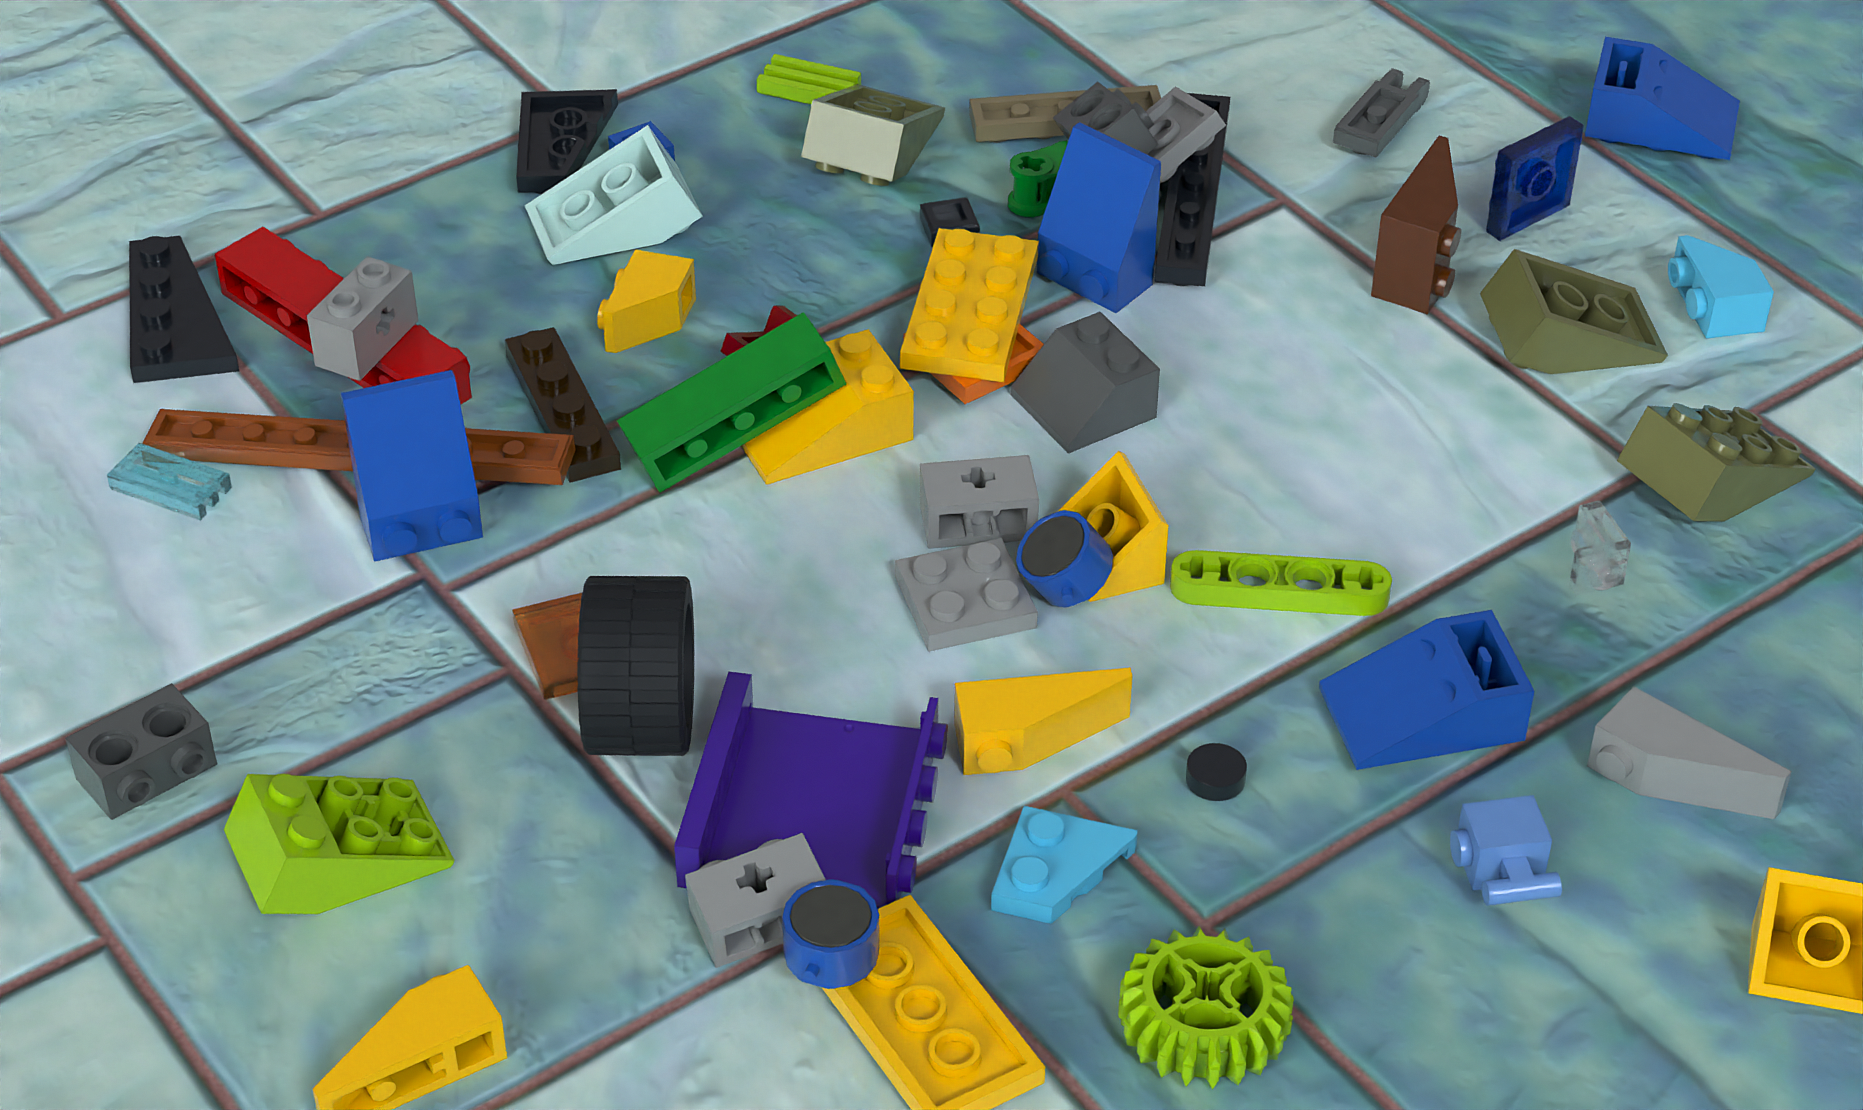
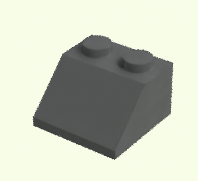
(1088, 383)

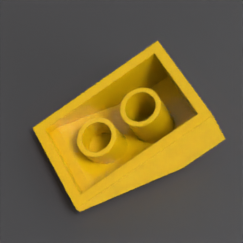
(853, 421)

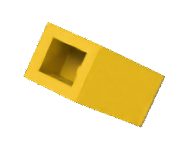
(647, 300)

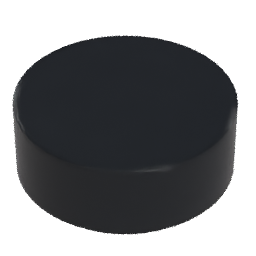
(1216, 772)

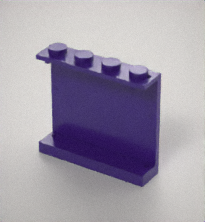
(835, 780)

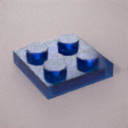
(1534, 178)

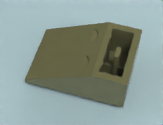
(1711, 459)

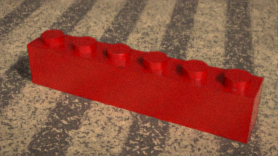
(286, 284)

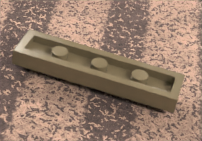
(1032, 114)

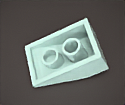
(615, 203)

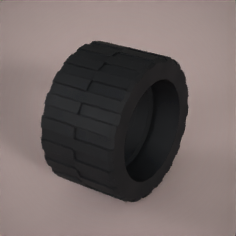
(636, 665)

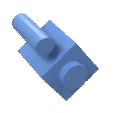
(1505, 850)

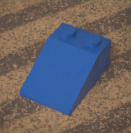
(1101, 220)
(412, 465)

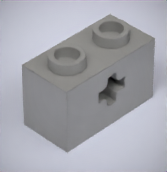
(362, 318)
(977, 500)
(743, 898)

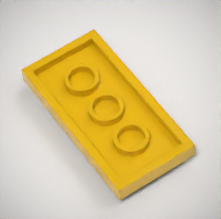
(969, 305)
(934, 1021)

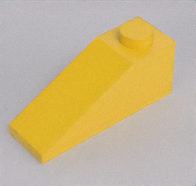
(1030, 718)
(418, 1046)

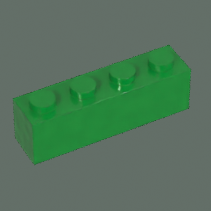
(732, 402)

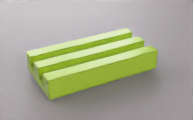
(803, 79)

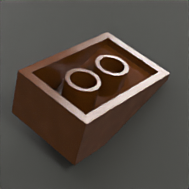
(1419, 235)

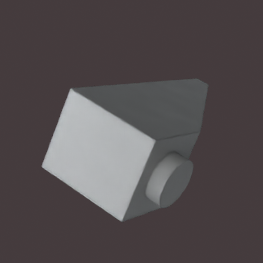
(1683, 760)

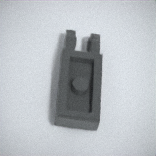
(1380, 114)

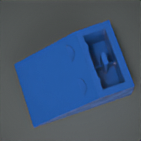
(1659, 103)
(1432, 694)

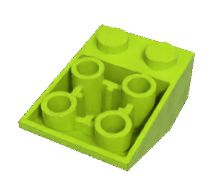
(331, 839)

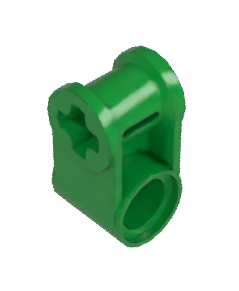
(1035, 179)

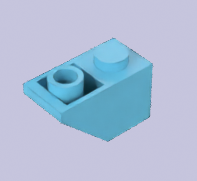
(1720, 288)

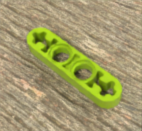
(1280, 588)

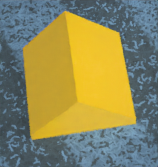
(1129, 522)
(1808, 941)

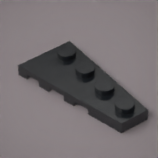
(172, 316)

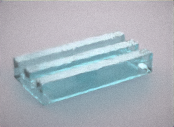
(164, 487)

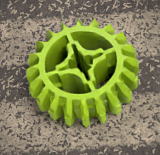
(1204, 1027)

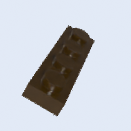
(562, 401)

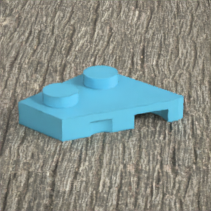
(1055, 861)

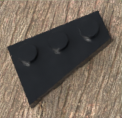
(559, 134)

